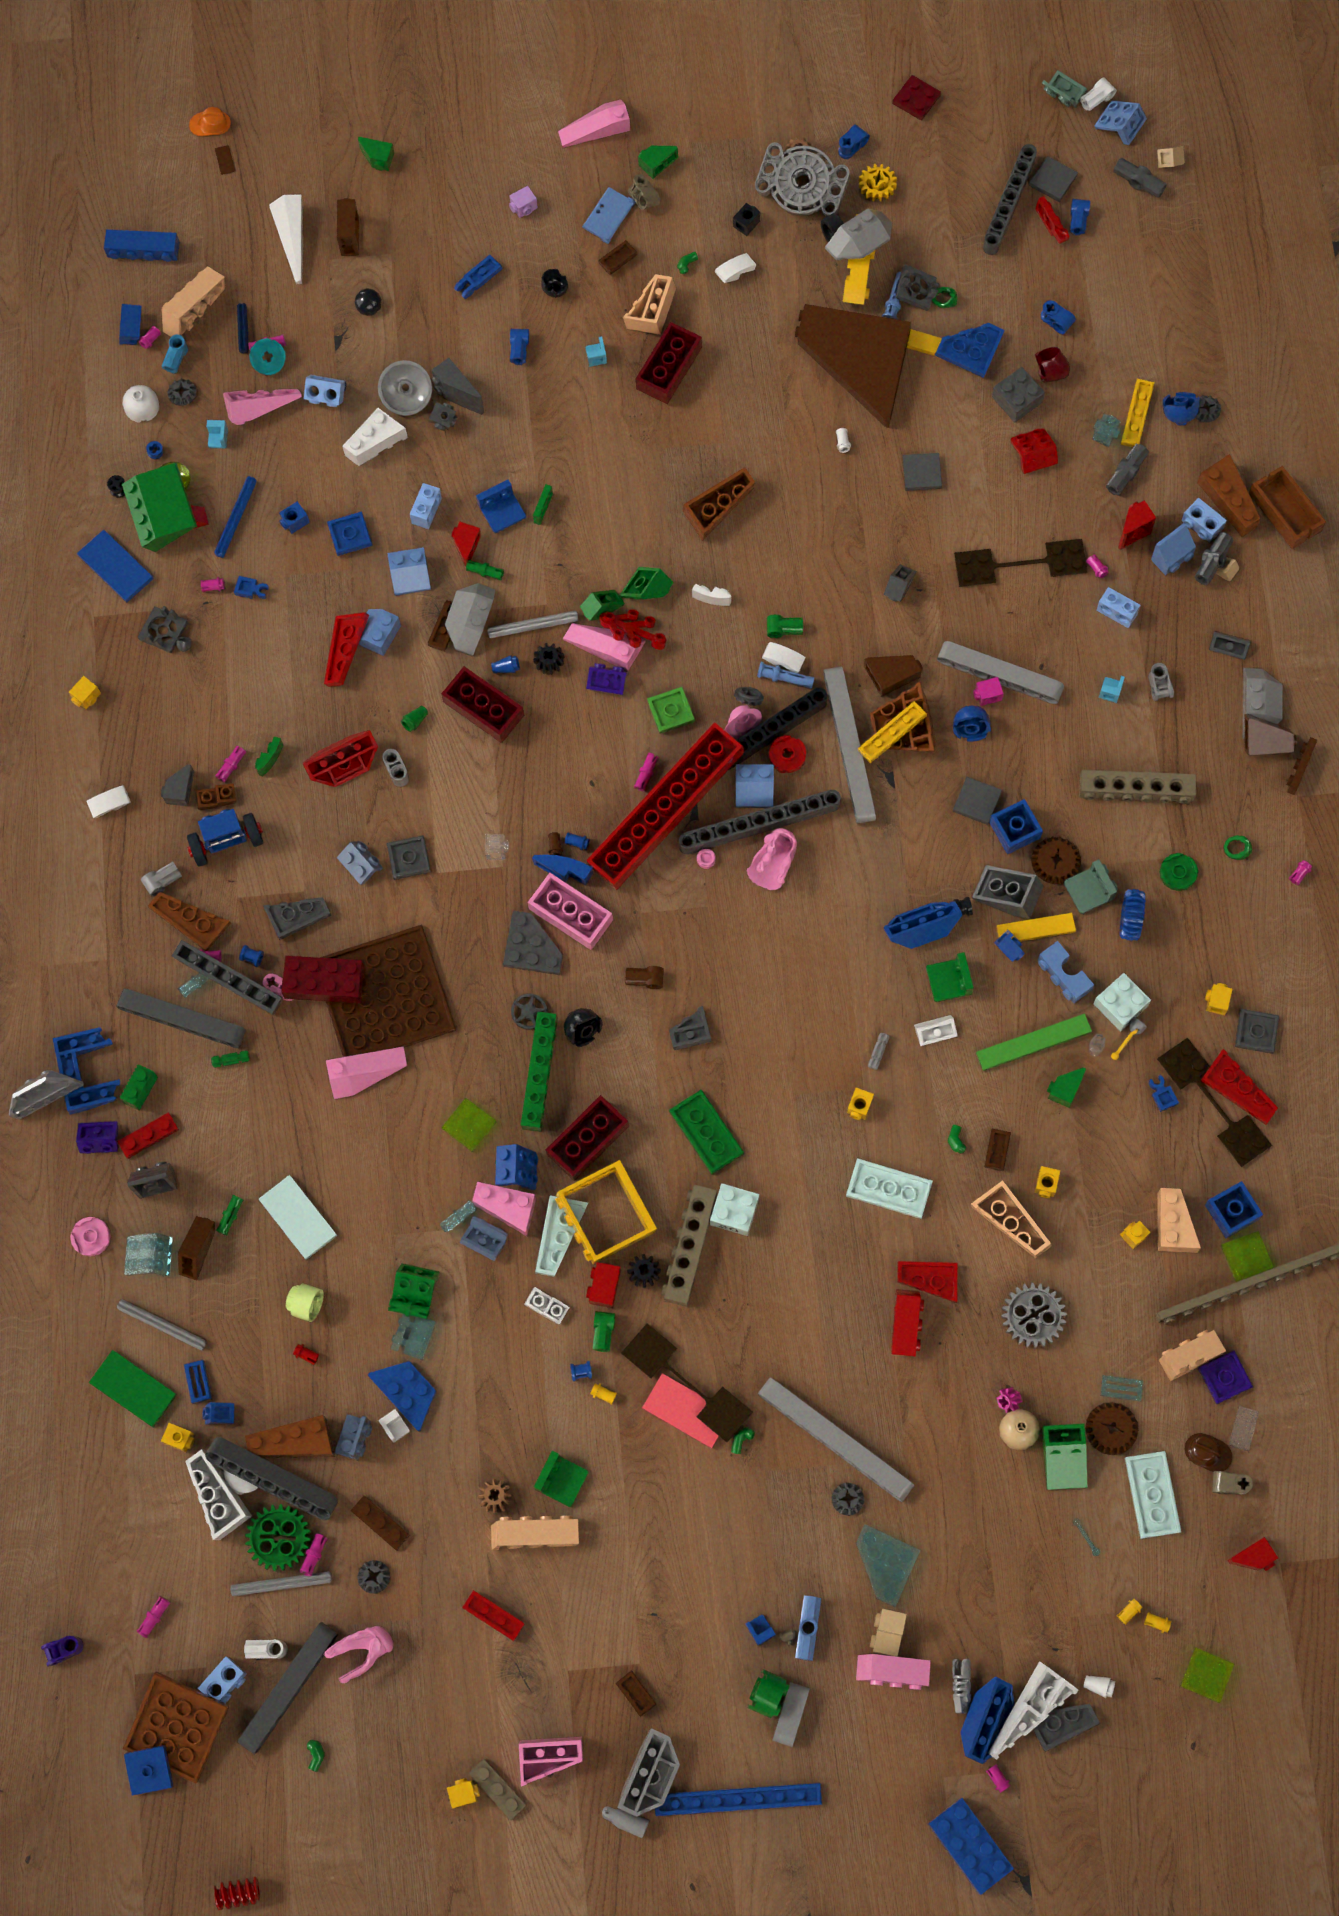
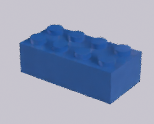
(970, 1846)

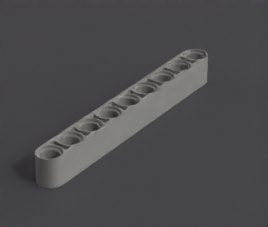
(849, 745)
(836, 1439)

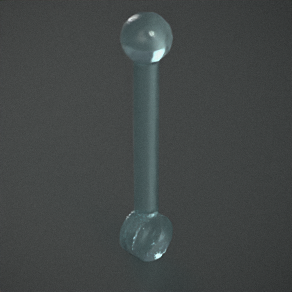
(1095, 1551)

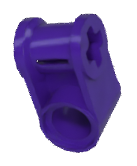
(58, 1650)

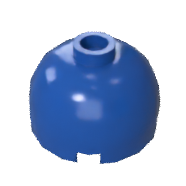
(1181, 407)
(971, 723)

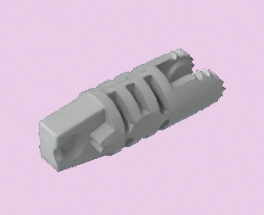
(961, 1685)

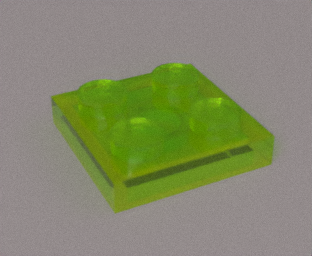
(468, 1124)
(1247, 1256)
(1207, 1675)

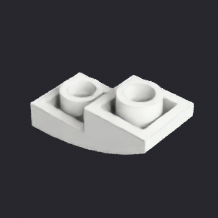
(734, 267)
(716, 597)
(783, 656)
(107, 801)
(546, 1305)

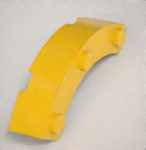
(856, 283)

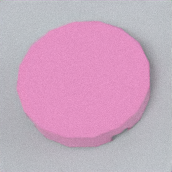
(90, 1236)

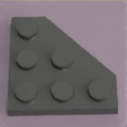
(530, 946)

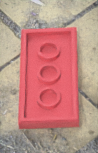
(679, 1408)

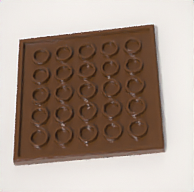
(399, 998)

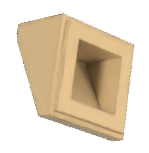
(1229, 570)

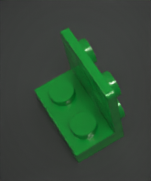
(950, 979)
(415, 1285)
(560, 1479)

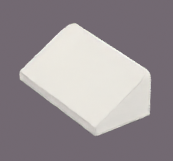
(936, 1030)

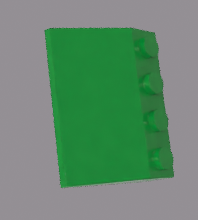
(159, 506)

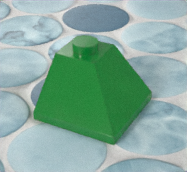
(647, 584)

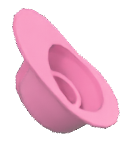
(742, 721)

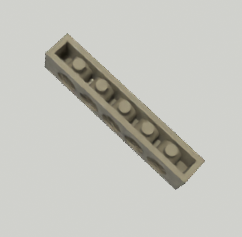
(1185, 783)
(681, 1295)

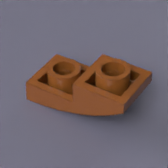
(215, 797)

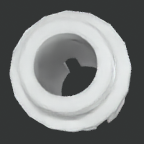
(843, 442)

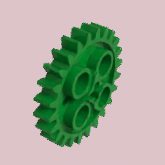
(276, 1556)

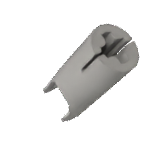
(626, 1821)

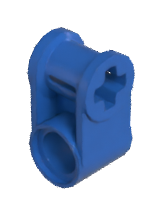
(852, 141)
(1057, 318)

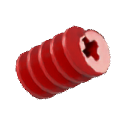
(237, 1894)

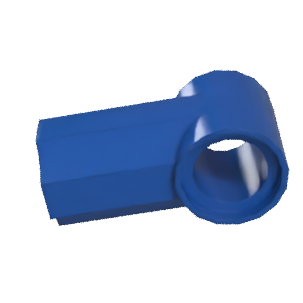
(1079, 213)
(519, 340)

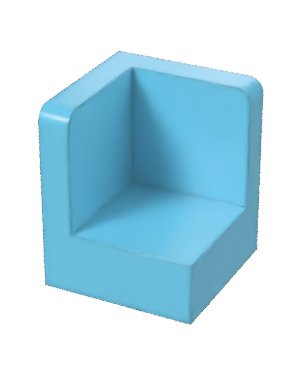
(596, 353)
(217, 433)
(1111, 689)

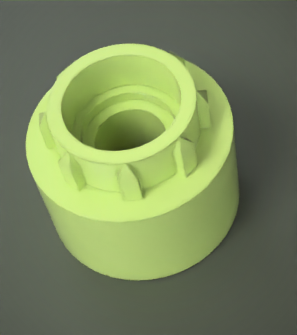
(304, 1301)

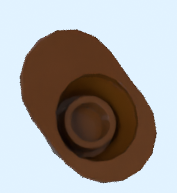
(1208, 1452)

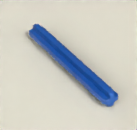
(235, 517)

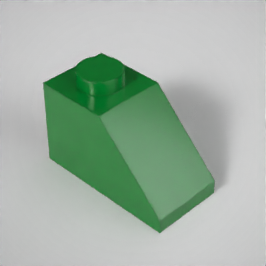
(377, 153)
(657, 158)
(601, 602)
(1065, 1087)

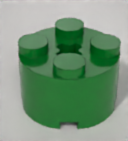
(768, 1693)

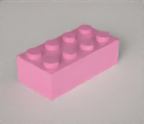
(570, 911)

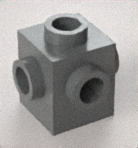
(446, 410)

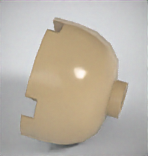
(1017, 1438)

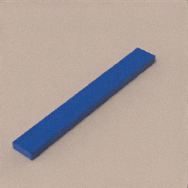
(740, 1799)

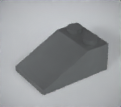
(456, 387)
(1008, 891)
(152, 1180)

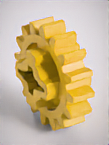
(885, 186)

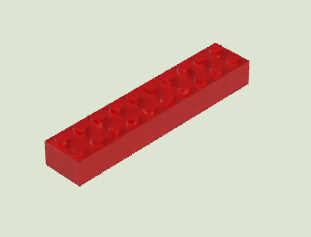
(665, 806)

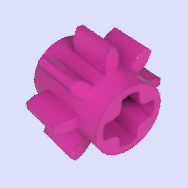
(1009, 1399)

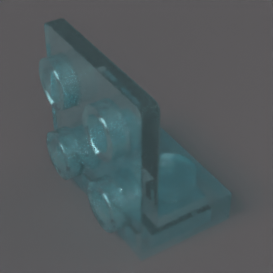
(148, 1254)

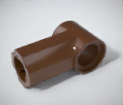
(650, 977)

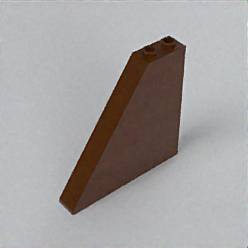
(858, 352)

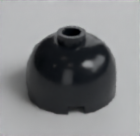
(581, 1026)

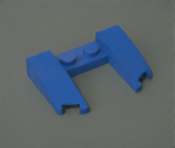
(67, 1050)

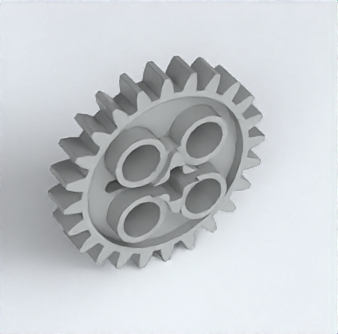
(1023, 1300)

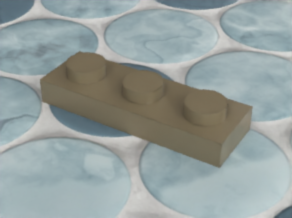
(497, 1789)

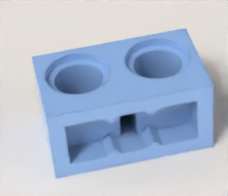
(324, 385)
(425, 506)
(1207, 517)
(1118, 607)
(218, 1677)

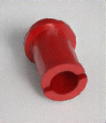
(306, 1354)

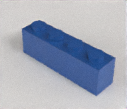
(141, 245)

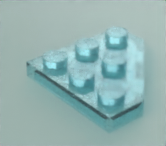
(886, 1563)

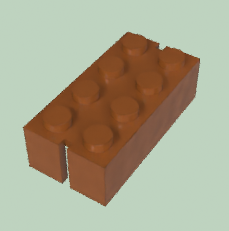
(1287, 507)

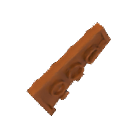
(192, 922)

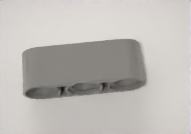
(791, 1714)

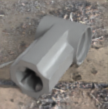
(156, 881)

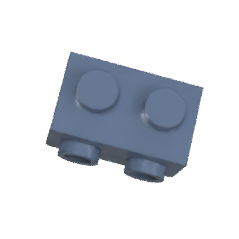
(359, 861)
(484, 1238)

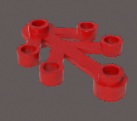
(612, 622)

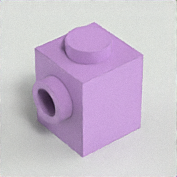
(523, 202)

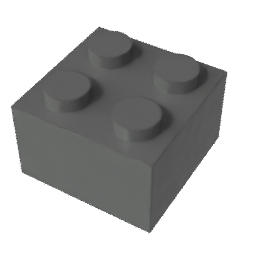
(1018, 394)

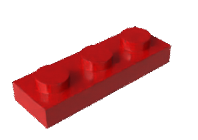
(148, 1135)
(493, 1615)

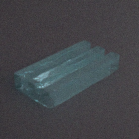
(1124, 1388)

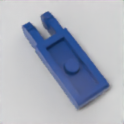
(478, 276)

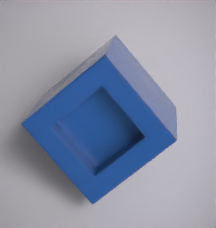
(760, 1630)

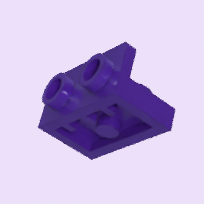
(606, 679)
(97, 1137)

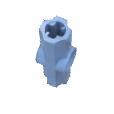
(805, 1641)

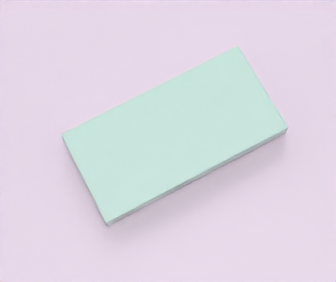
(889, 1188)
(297, 1217)
(1152, 1495)

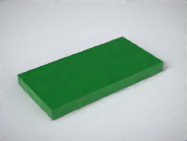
(706, 1132)
(132, 1388)

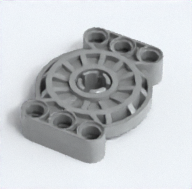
(790, 168)

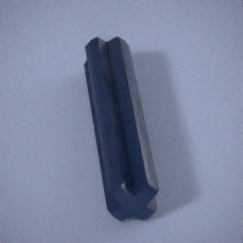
(242, 321)

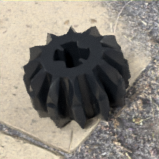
(547, 664)
(636, 1272)

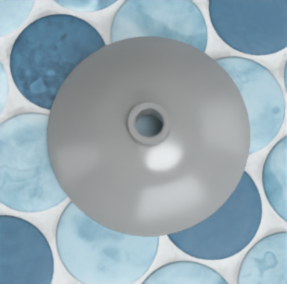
(391, 390)

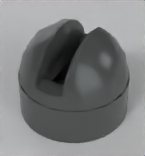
(183, 643)

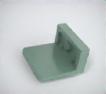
(1065, 89)
(1091, 887)

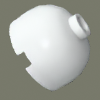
(140, 403)

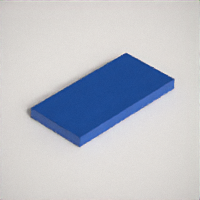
(115, 566)

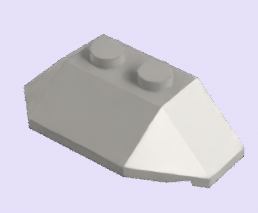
(860, 235)
(468, 616)
(1261, 696)
(41, 1092)
(650, 1775)

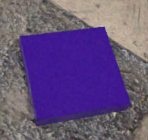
(1225, 1377)

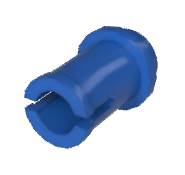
(578, 841)

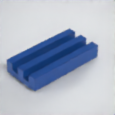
(201, 1398)

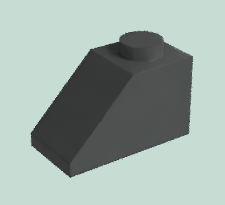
(899, 583)
(178, 787)

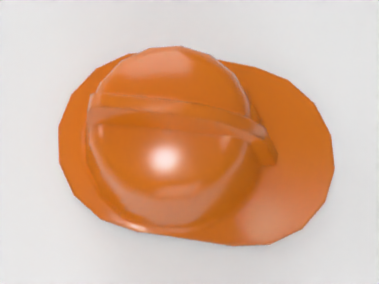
(210, 122)

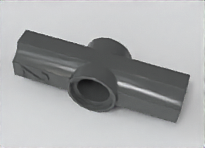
(1140, 177)
(1127, 469)
(1214, 558)

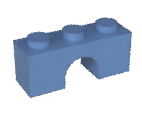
(1073, 986)

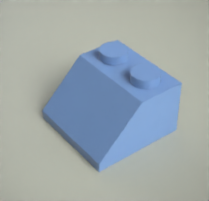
(1174, 550)
(409, 571)
(379, 630)
(754, 785)

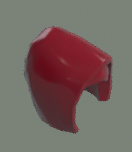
(1052, 364)

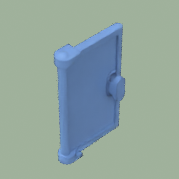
(606, 219)

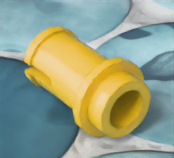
(603, 1393)
(1129, 1611)
(1157, 1622)

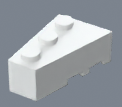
(373, 436)

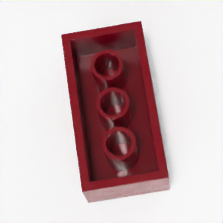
(668, 363)
(482, 704)
(323, 979)
(587, 1138)

